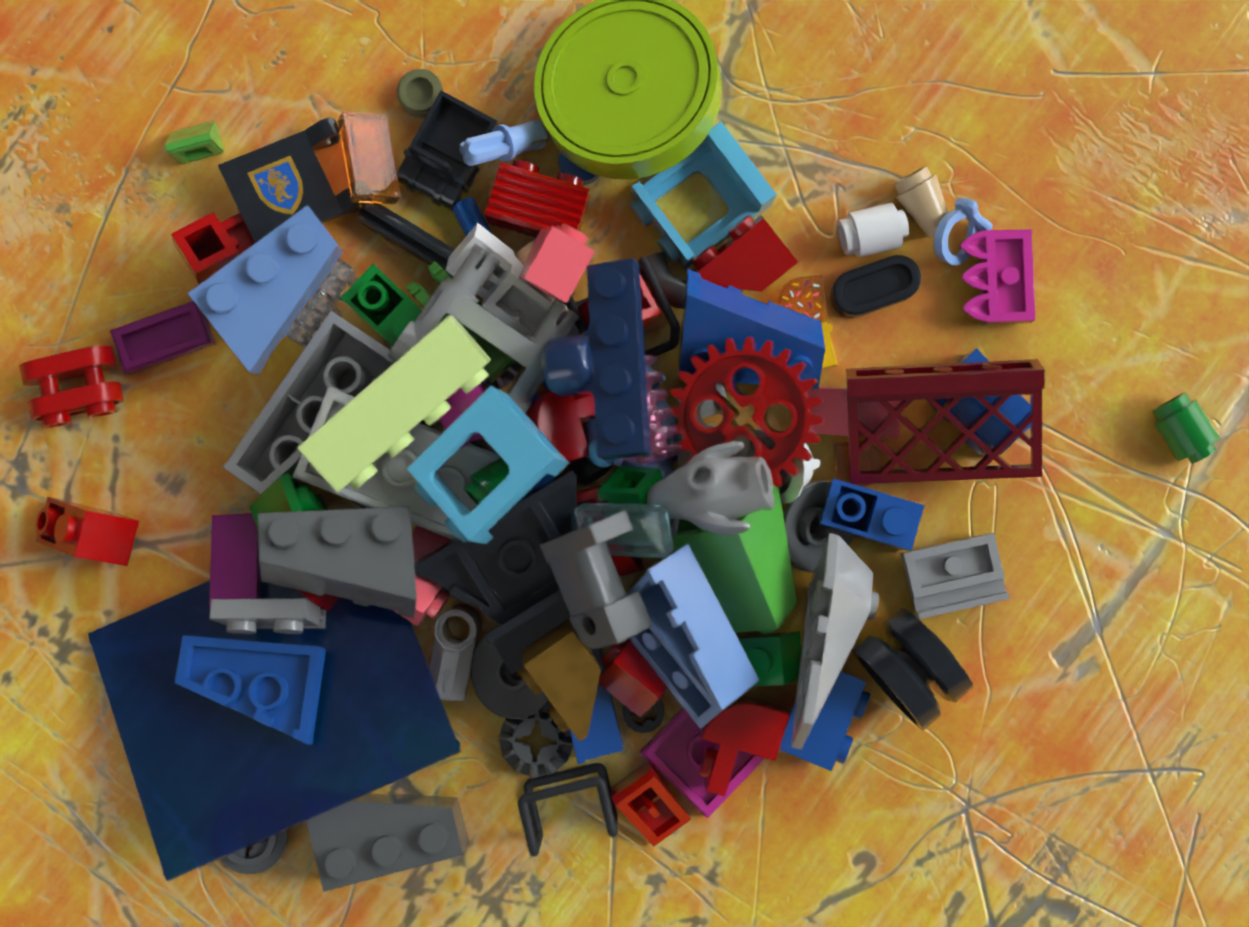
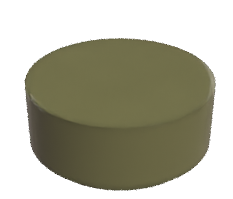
(418, 92)

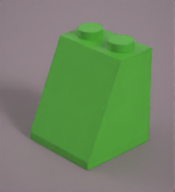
(747, 569)

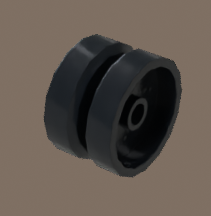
(913, 668)

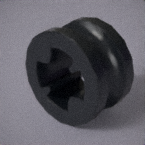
(649, 724)

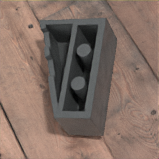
(342, 554)
(385, 836)

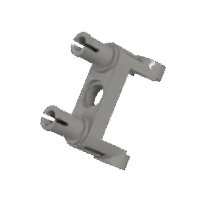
(459, 299)

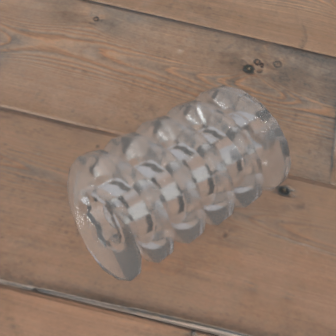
(322, 303)

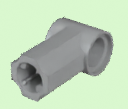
(453, 656)

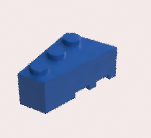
(723, 313)

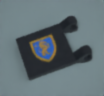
(284, 179)

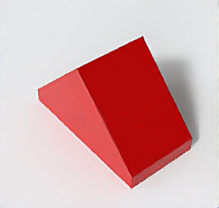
(649, 804)

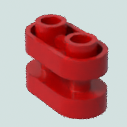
(57, 407)

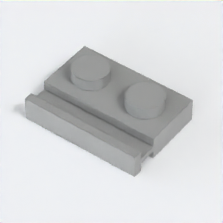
(954, 575)
(281, 615)

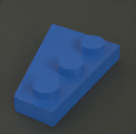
(259, 679)

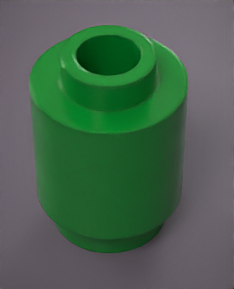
(1186, 428)

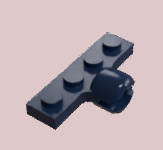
(608, 361)

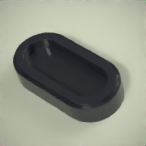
(875, 286)

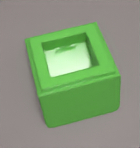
(195, 143)

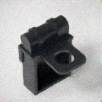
(434, 159)

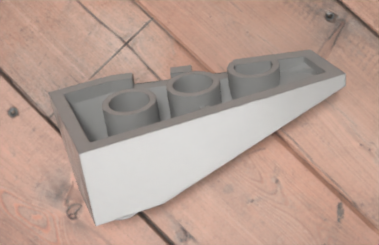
(835, 613)

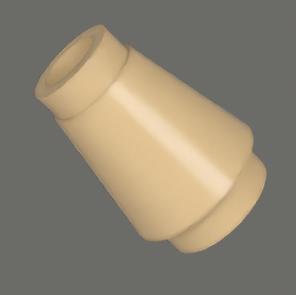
(922, 199)

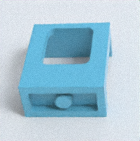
(730, 175)
(513, 438)

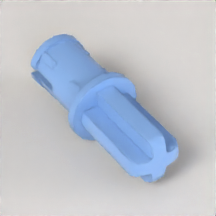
(503, 143)

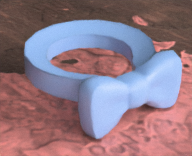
(963, 209)

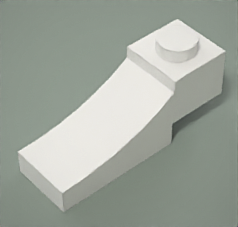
(503, 292)

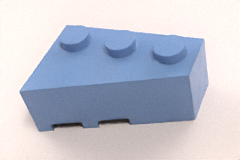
(267, 287)
(691, 638)

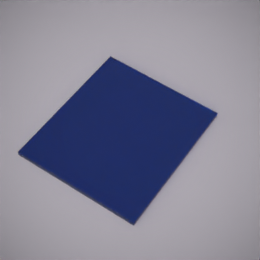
(227, 781)

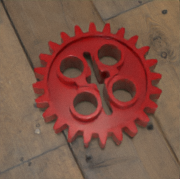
(777, 385)

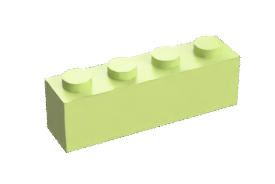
(394, 404)

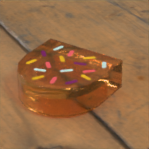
(805, 297)

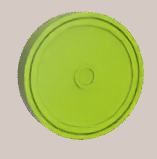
(628, 87)

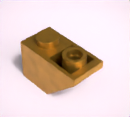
(567, 676)

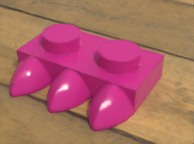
(1003, 276)

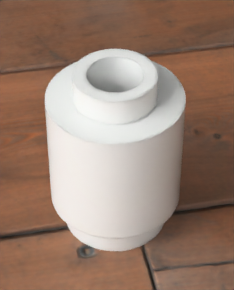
(872, 230)

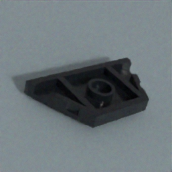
(511, 568)

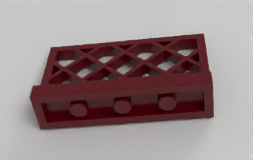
(943, 382)

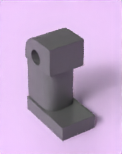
(593, 584)

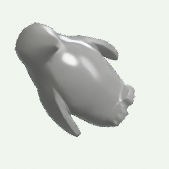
(716, 489)

